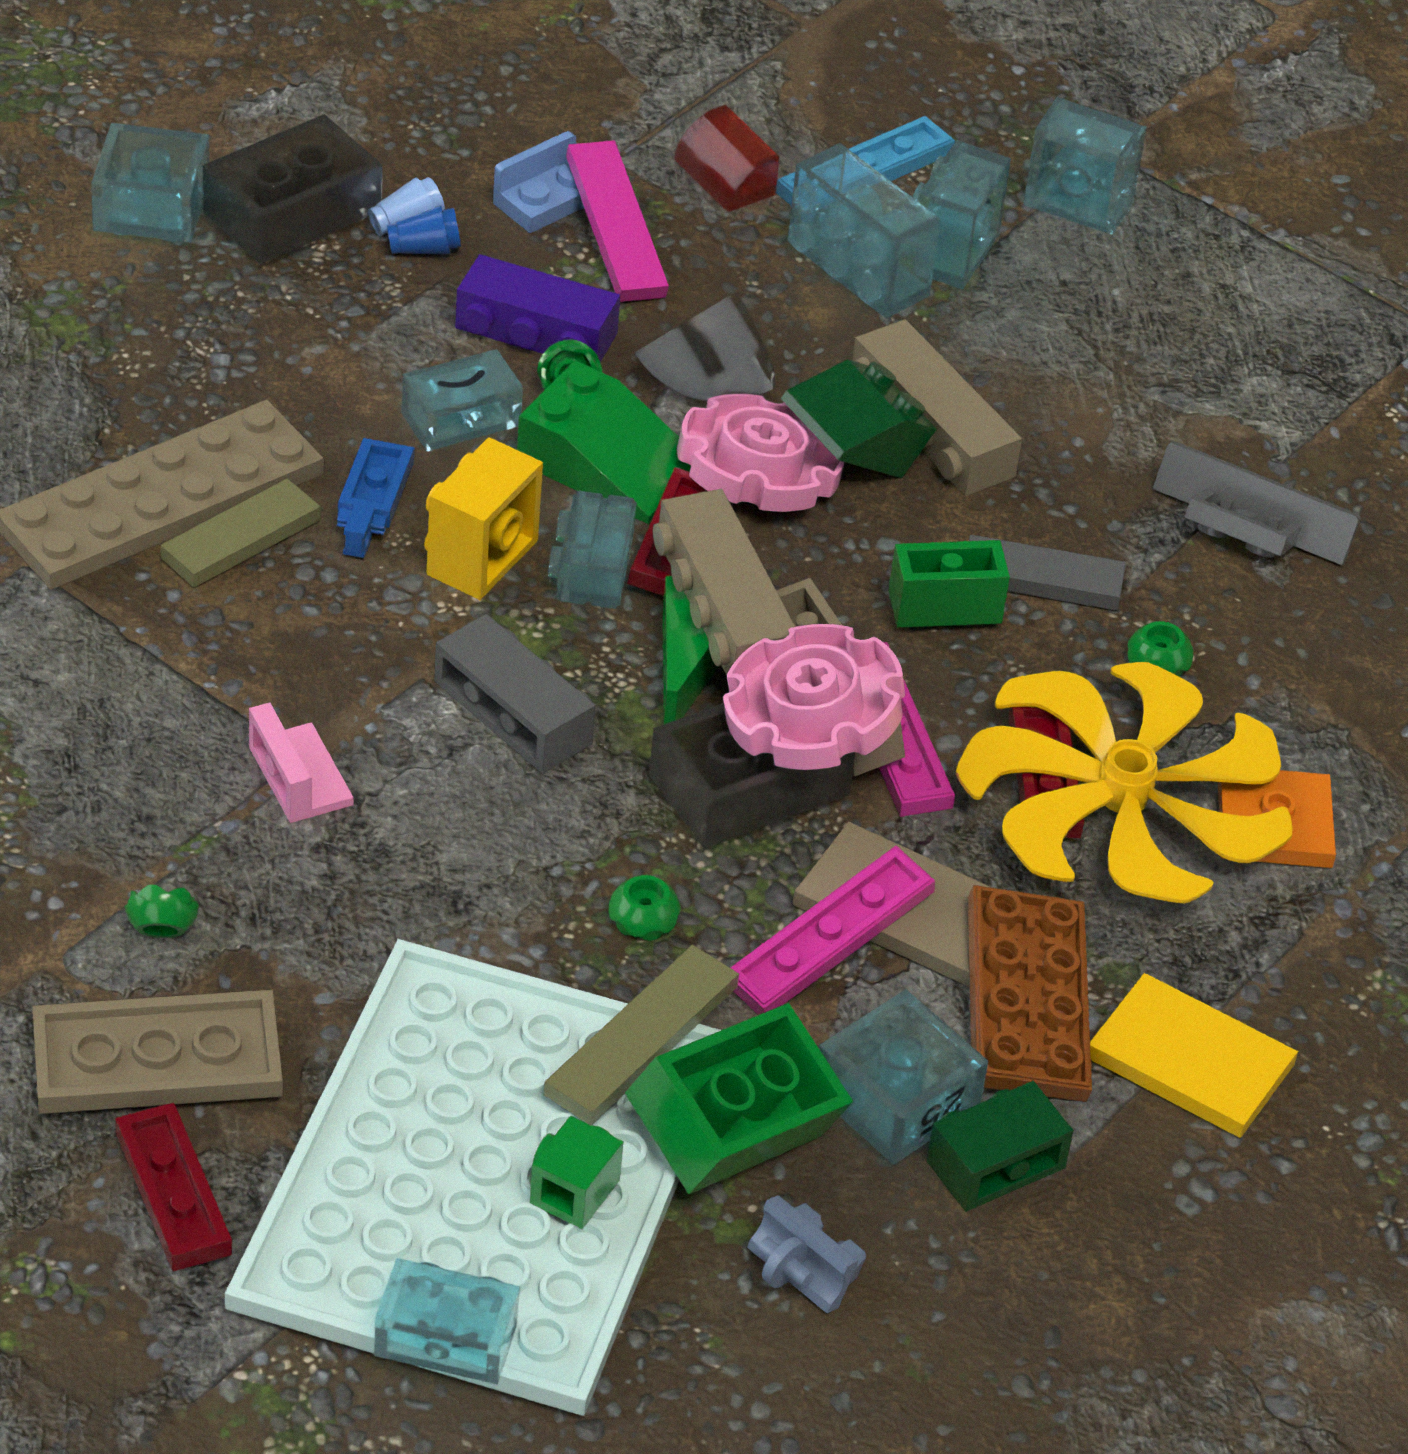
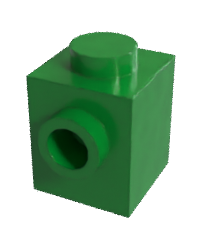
(575, 1171)

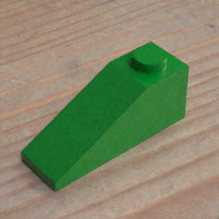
(685, 655)

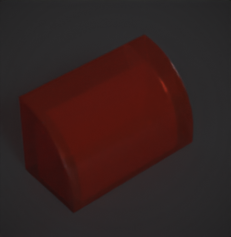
(728, 159)

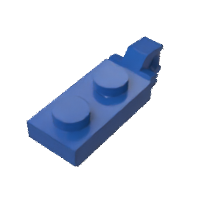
(372, 492)

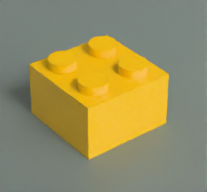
(483, 517)

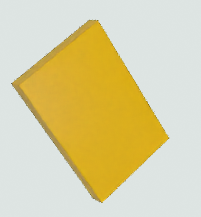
(1192, 1055)

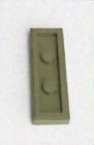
(240, 532)

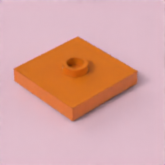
(1311, 812)

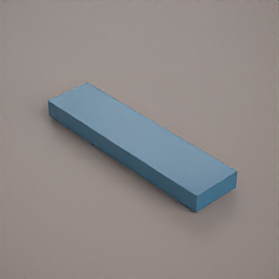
(893, 152)

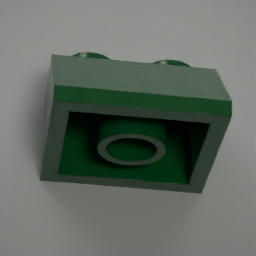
(862, 416)

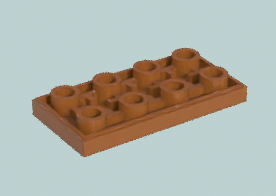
(1030, 991)

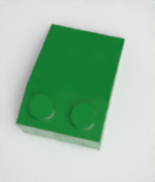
(600, 439)

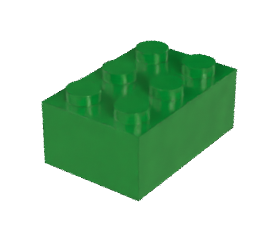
(738, 1097)

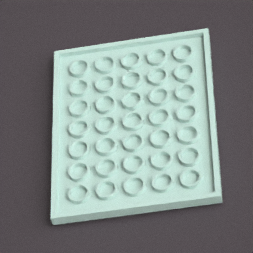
(431, 1160)

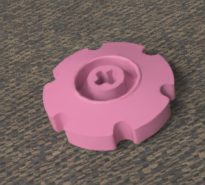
(757, 453)
(814, 696)

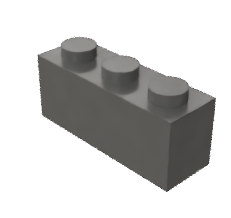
(514, 693)

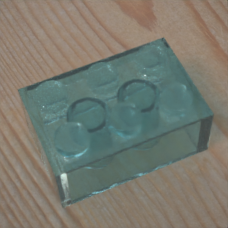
(863, 230)

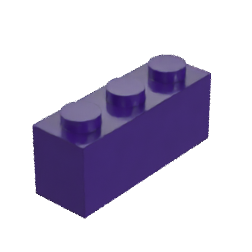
(534, 307)

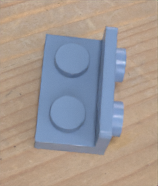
(537, 184)

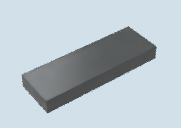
(1062, 574)

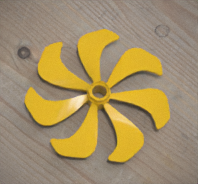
(1123, 779)

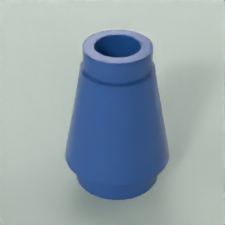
(425, 233)

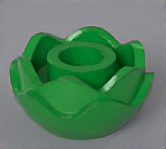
(562, 355)
(1161, 645)
(644, 907)
(161, 912)

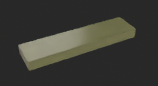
(639, 1033)

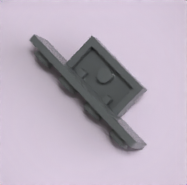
(1254, 507)

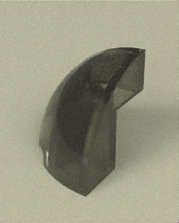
(712, 354)

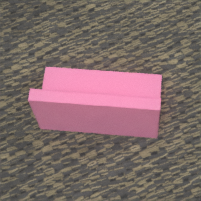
(296, 766)

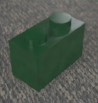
(999, 1145)

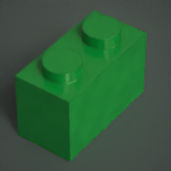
(948, 583)

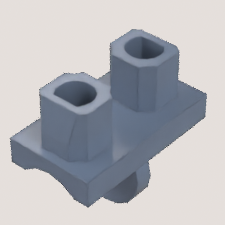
(802, 1254)

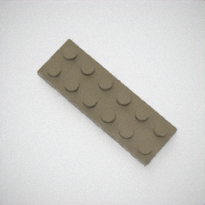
(156, 493)

